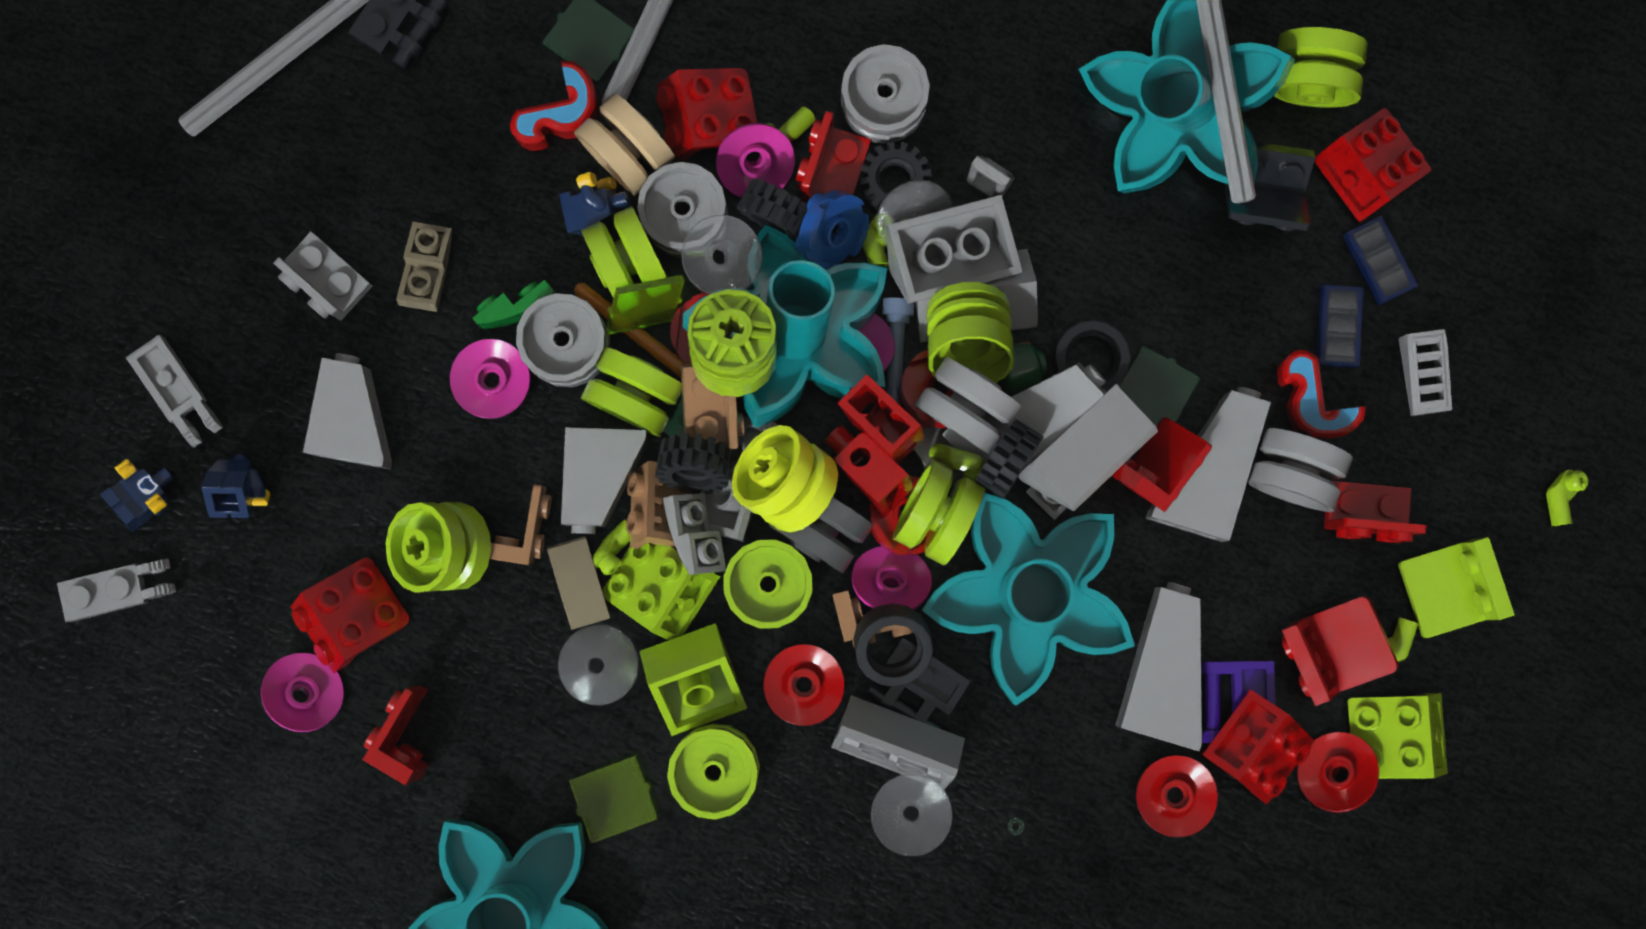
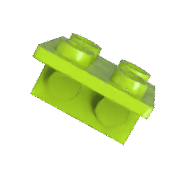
(1455, 587)
(658, 589)
(1403, 733)

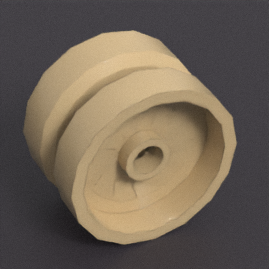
(630, 139)

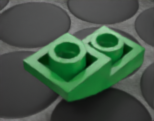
(500, 310)

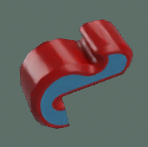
(559, 117)
(1306, 403)

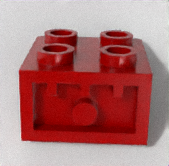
(833, 161)
(1372, 164)
(1164, 464)
(1373, 510)
(1260, 746)
(400, 762)

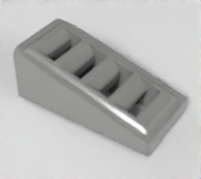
(989, 177)
(1441, 370)

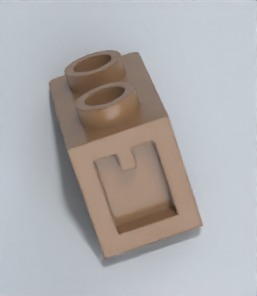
(507, 548)
(850, 612)

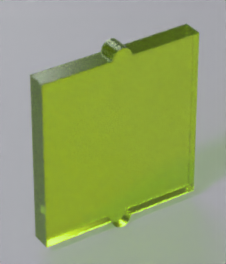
(644, 304)
(613, 799)

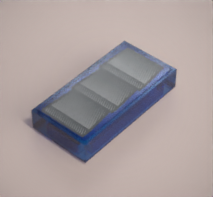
(1380, 260)
(1340, 326)

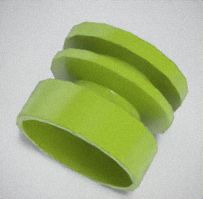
(972, 328)
(739, 363)

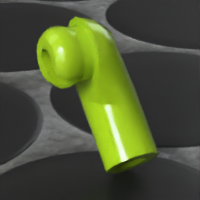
(797, 124)
(875, 247)
(958, 459)
(1560, 494)
(614, 542)
(1403, 638)

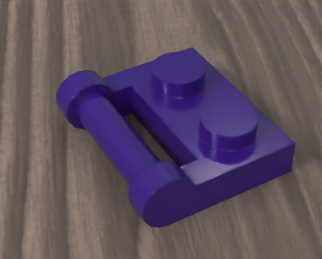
(1244, 676)

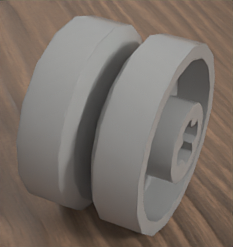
(884, 70)
(672, 190)
(545, 323)
(970, 401)
(1300, 469)

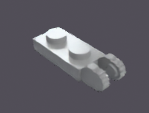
(172, 387)
(111, 590)

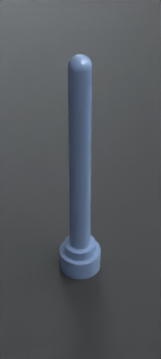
(897, 315)

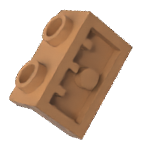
(709, 412)
(648, 517)

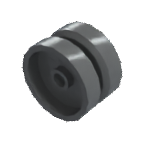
(820, 540)

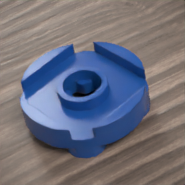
(822, 215)

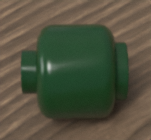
(1027, 369)

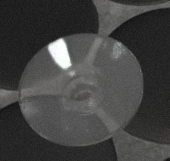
(911, 201)
(737, 243)
(619, 665)
(916, 835)

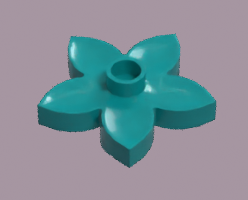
(1174, 99)
(815, 325)
(1033, 594)
(505, 890)

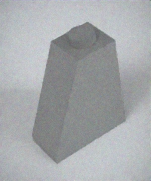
(347, 415)
(597, 474)

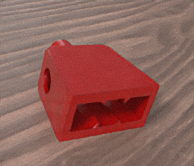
(887, 422)
(880, 479)

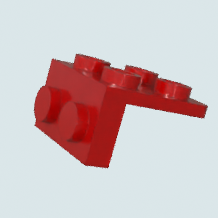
(703, 108)
(348, 613)
(1339, 649)

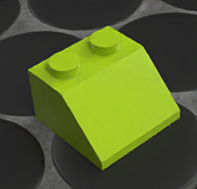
(692, 679)

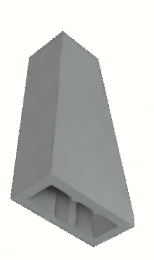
(1047, 407)
(1216, 488)
(1166, 671)

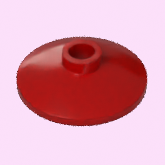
(808, 706)
(1326, 758)
(1196, 802)

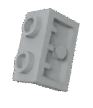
(324, 277)

